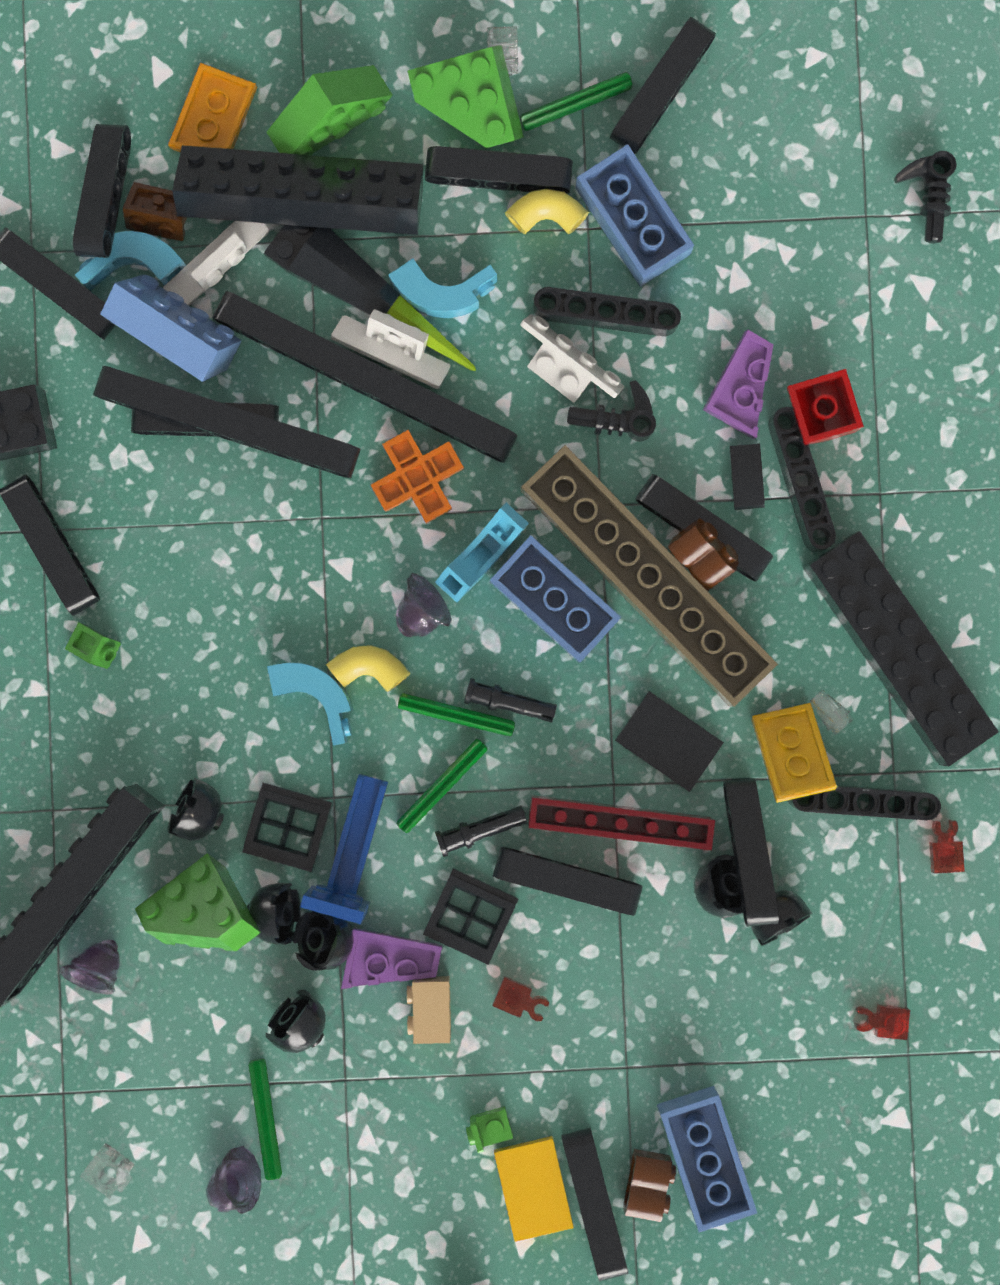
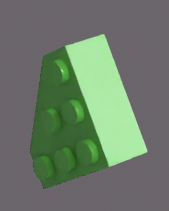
(471, 95)
(328, 109)
(199, 909)

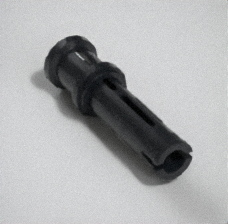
(495, 698)
(467, 834)

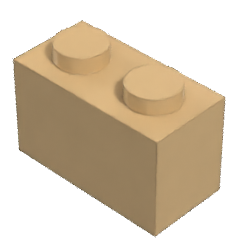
(430, 1010)

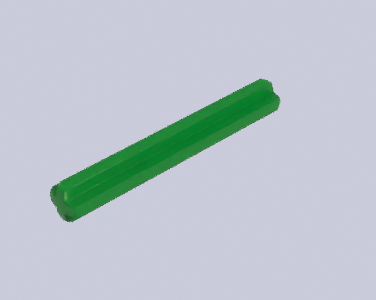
(576, 101)
(456, 714)
(442, 785)
(265, 1119)

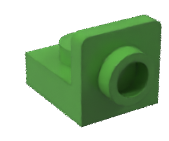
(92, 646)
(489, 1128)

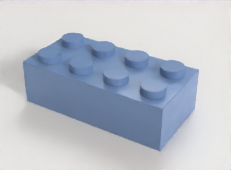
(634, 215)
(171, 326)
(555, 599)
(707, 1158)

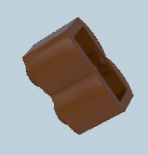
(704, 554)
(648, 1185)

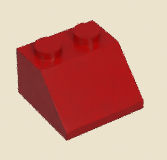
(825, 407)

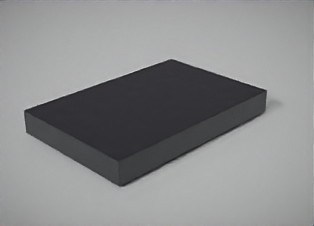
(669, 741)

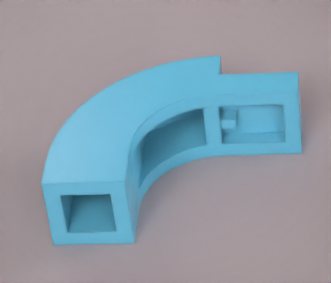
(132, 249)
(437, 299)
(482, 553)
(305, 678)

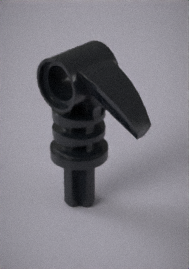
(937, 189)
(617, 422)

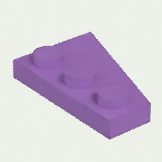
(741, 386)
(388, 958)

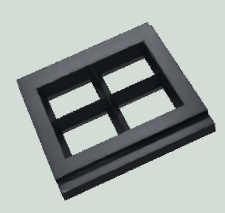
(280, 853)
(458, 940)

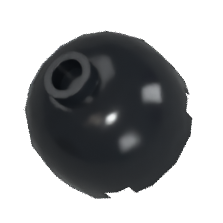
(196, 811)
(718, 887)
(275, 911)
(791, 913)
(322, 941)
(297, 1024)

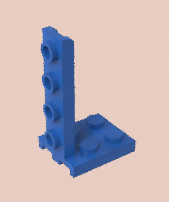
(340, 894)

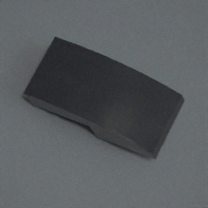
(747, 476)

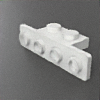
(216, 259)
(392, 345)
(565, 365)

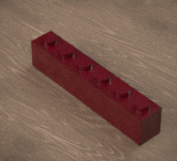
(621, 822)

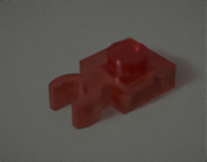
(946, 854)
(515, 997)
(888, 1021)

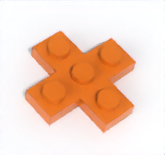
(417, 476)

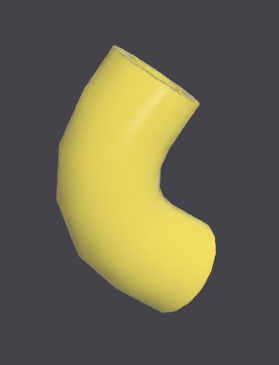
(546, 205)
(368, 661)

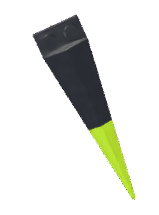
(331, 265)

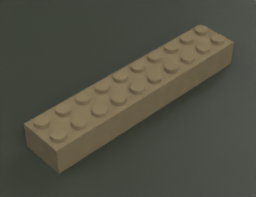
(648, 576)

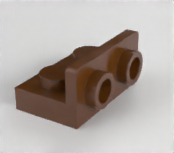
(153, 212)

